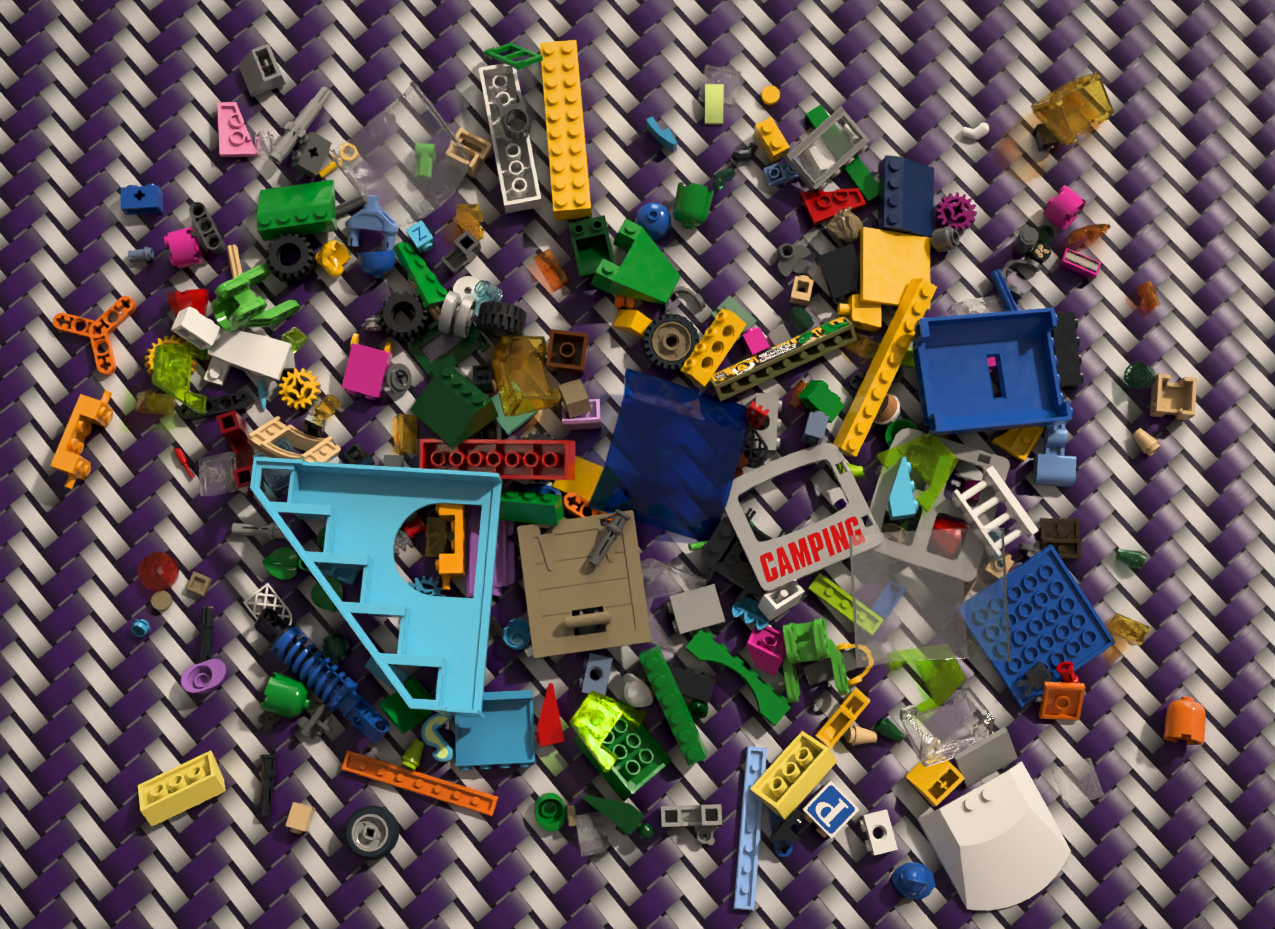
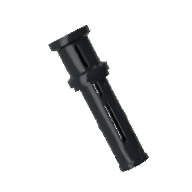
(267, 773)

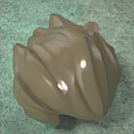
(845, 226)

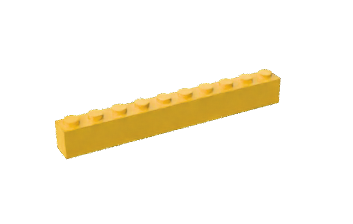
(884, 367)

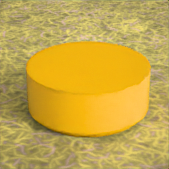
(770, 95)

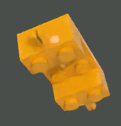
(79, 426)
(453, 565)

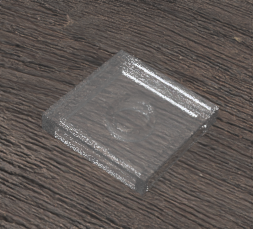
(718, 75)
(1077, 782)

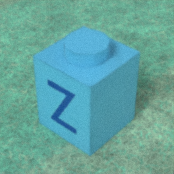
(420, 237)

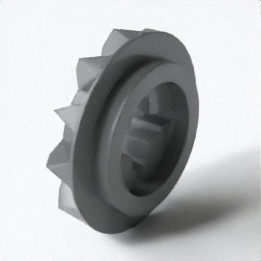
(404, 381)

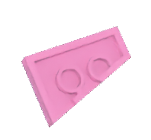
(233, 134)

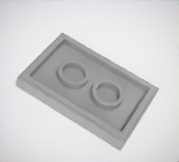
(985, 756)

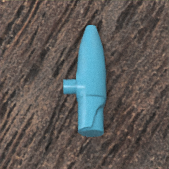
(262, 393)

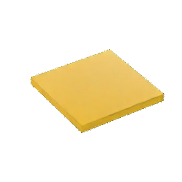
(890, 263)

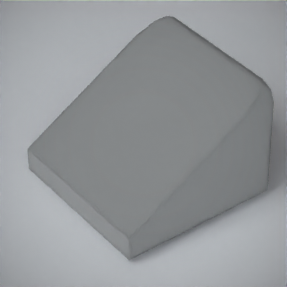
(778, 335)

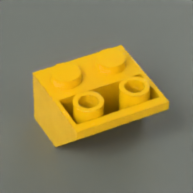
(935, 780)

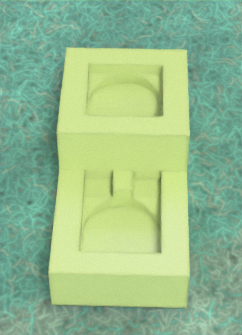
(714, 104)

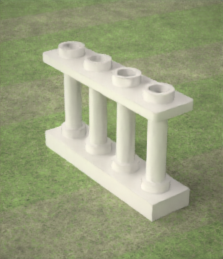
(1002, 495)

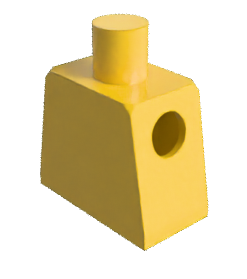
(861, 314)

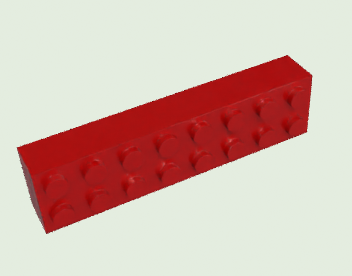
(507, 457)

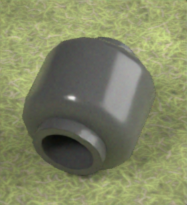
(944, 239)

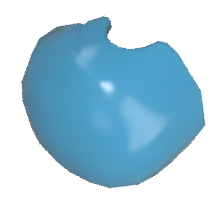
(517, 634)

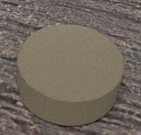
(161, 600)

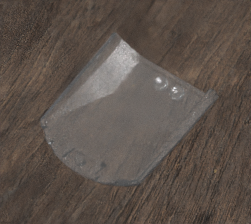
(405, 158)

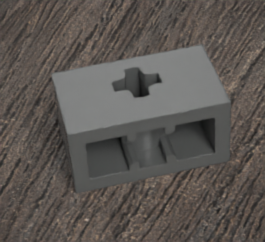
(318, 149)

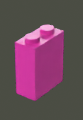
(366, 371)

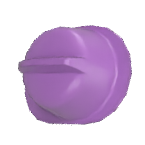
(203, 676)

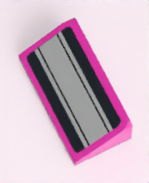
(1080, 263)

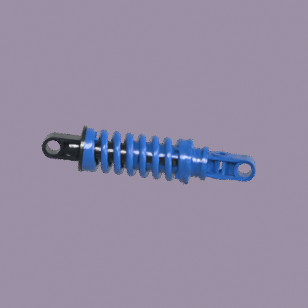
(319, 675)

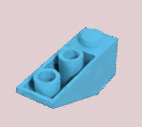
(900, 500)

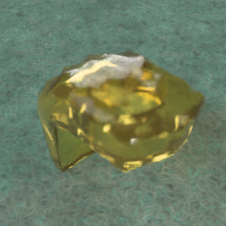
(327, 406)

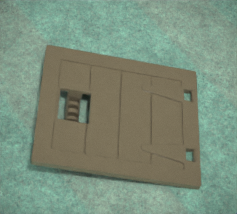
(563, 581)

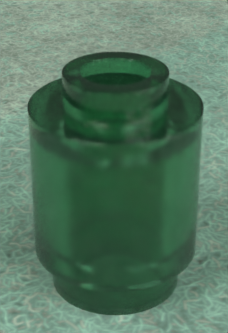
(801, 319)

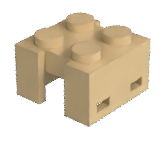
(1173, 398)

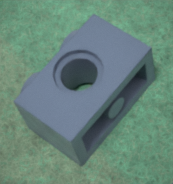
(815, 428)
(599, 663)

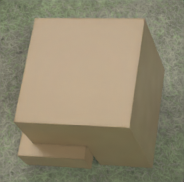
(476, 148)

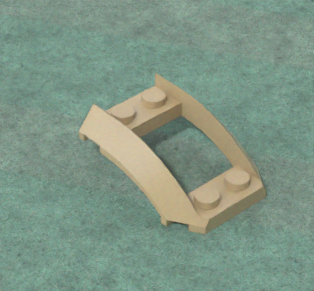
(317, 448)

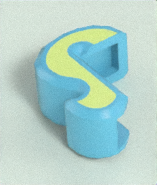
(433, 738)

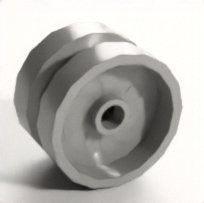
(457, 314)

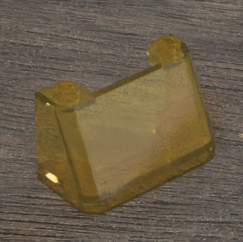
(1074, 107)
(522, 375)

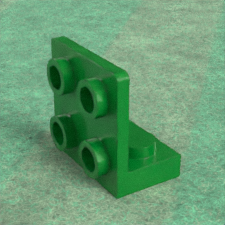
(398, 710)

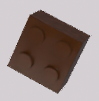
(567, 352)

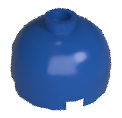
(654, 220)
(377, 262)

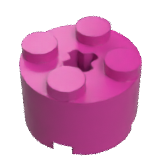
(1064, 208)
(184, 248)

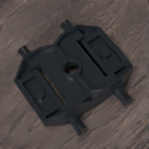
(732, 567)

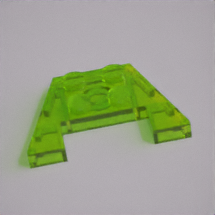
(173, 373)
(929, 459)
(940, 678)
(595, 721)

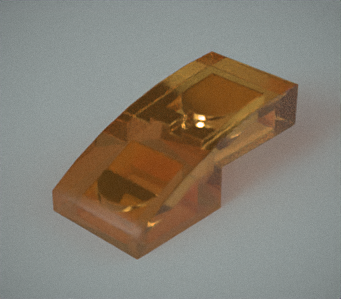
(1091, 231)
(551, 270)

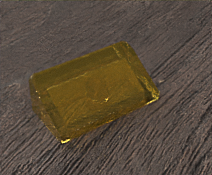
(405, 434)

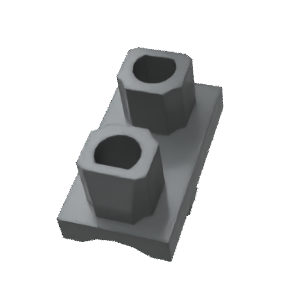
(318, 722)

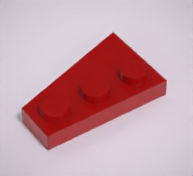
(823, 205)

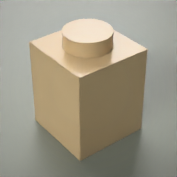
(300, 817)

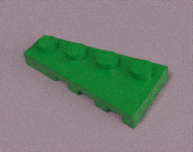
(424, 279)

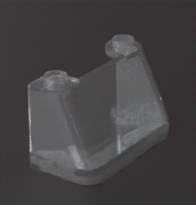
(948, 728)

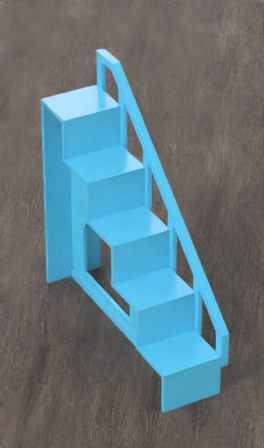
(363, 518)

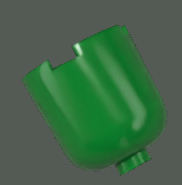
(692, 205)
(285, 696)

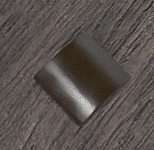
(1063, 535)

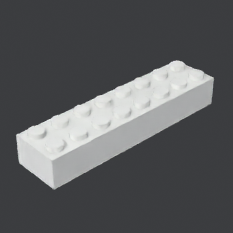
(513, 158)

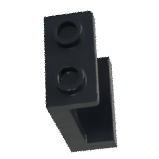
(840, 271)

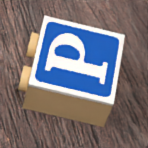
(829, 810)

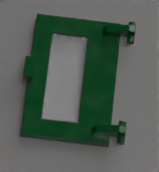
(439, 349)

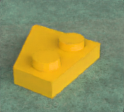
(1019, 441)

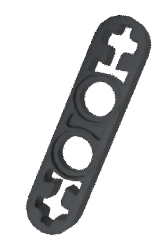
(216, 406)

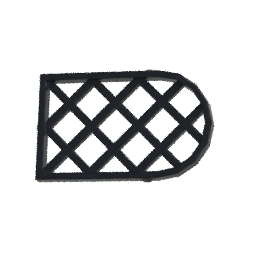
(751, 449)

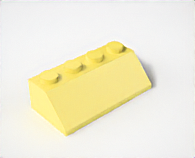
(794, 775)
(180, 788)

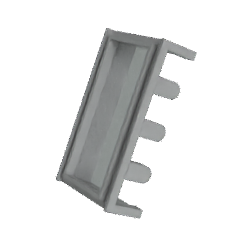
(827, 149)

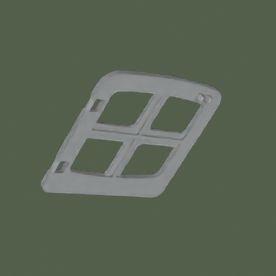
(942, 504)

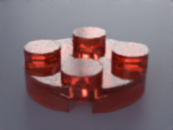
(152, 562)

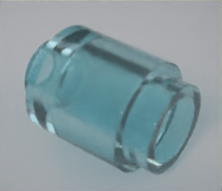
(488, 291)

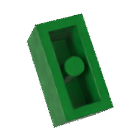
(818, 397)

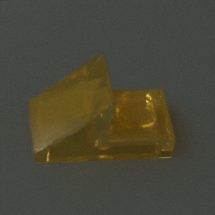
(154, 403)
(1129, 629)

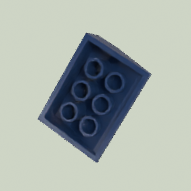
(905, 196)

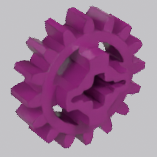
(964, 216)

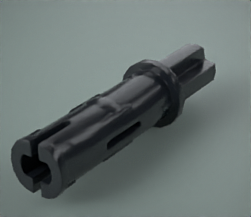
(207, 633)

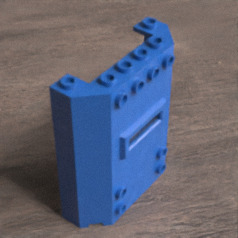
(956, 374)

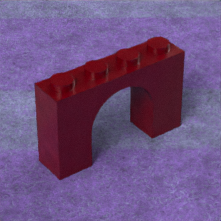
(235, 431)

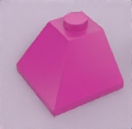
(767, 649)

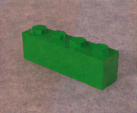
(531, 507)

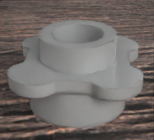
(704, 840)

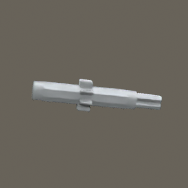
(298, 128)

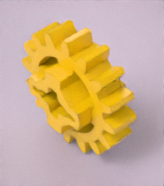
(291, 390)

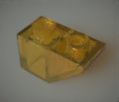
(469, 218)

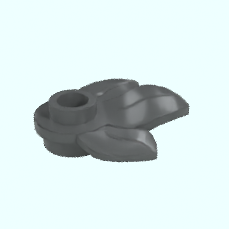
(795, 261)

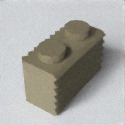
(574, 398)

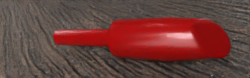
(183, 461)

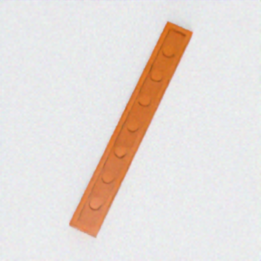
(419, 783)

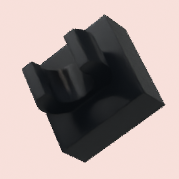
(314, 426)

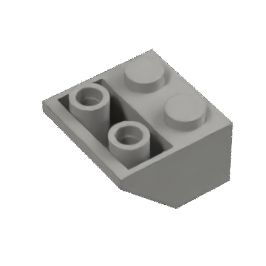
(261, 71)

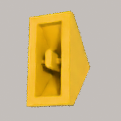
(632, 322)

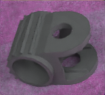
(507, 115)

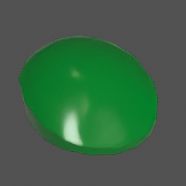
(550, 812)

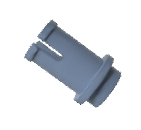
(141, 254)

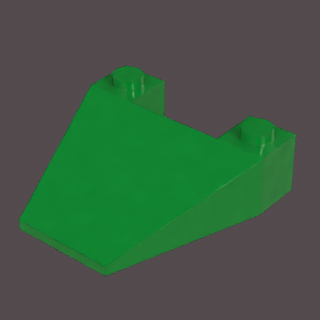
(644, 272)

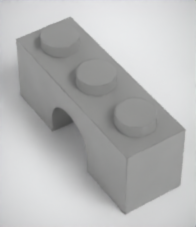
(769, 435)
(691, 815)

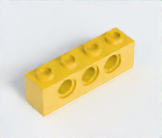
(713, 347)

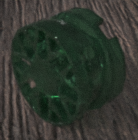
(1140, 376)

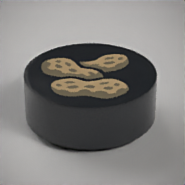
(1041, 252)

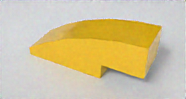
(843, 717)

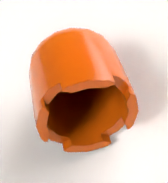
(1185, 722)

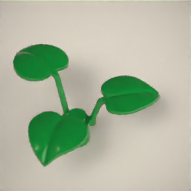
(284, 565)

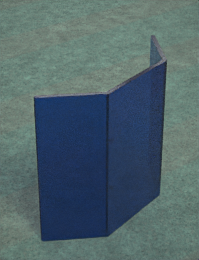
(671, 456)

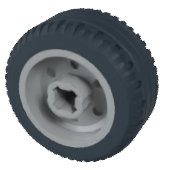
(358, 830)

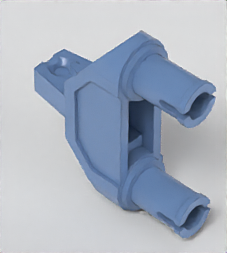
(372, 218)

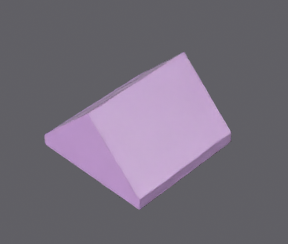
(585, 421)

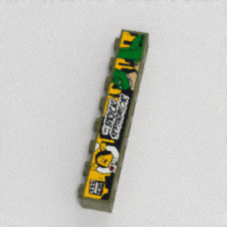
(782, 357)

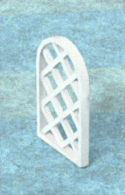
(257, 593)

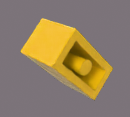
(771, 140)

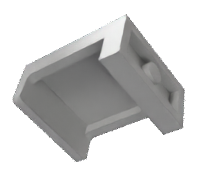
(695, 609)

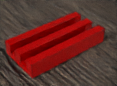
(758, 411)

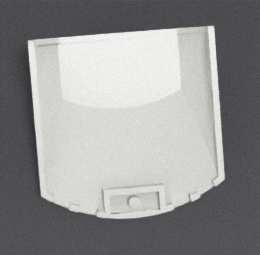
(997, 842)

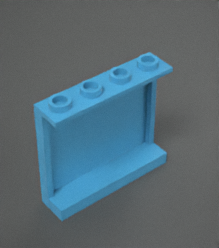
(500, 738)

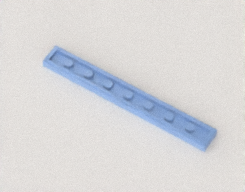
(749, 831)

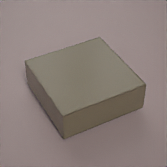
(199, 584)
(571, 813)

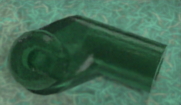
(721, 176)

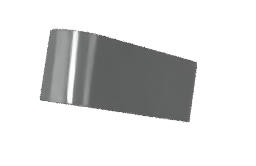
(201, 223)

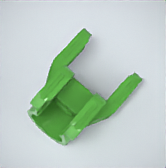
(240, 307)
(810, 643)

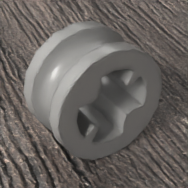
(373, 324)

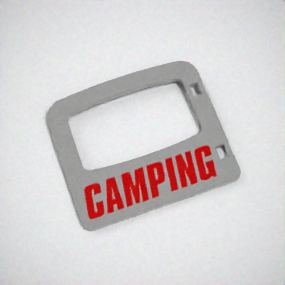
(812, 547)

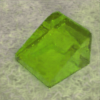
(295, 338)

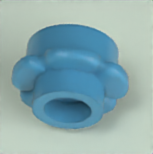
(140, 627)

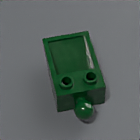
(590, 244)
(623, 815)

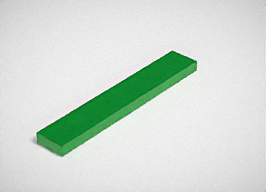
(856, 169)

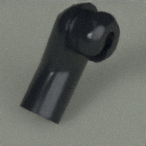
(745, 155)

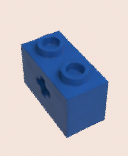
(150, 199)

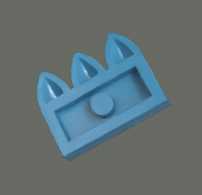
(750, 613)

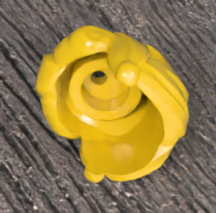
(332, 258)

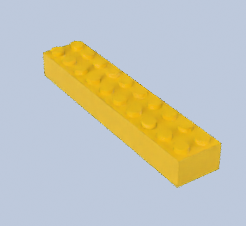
(565, 130)

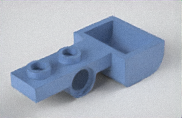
(1052, 466)

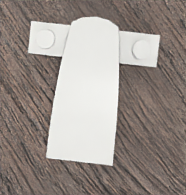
(246, 352)

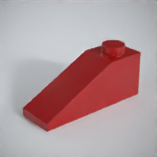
(549, 723)

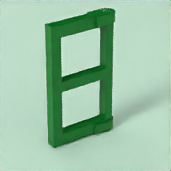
(519, 52)

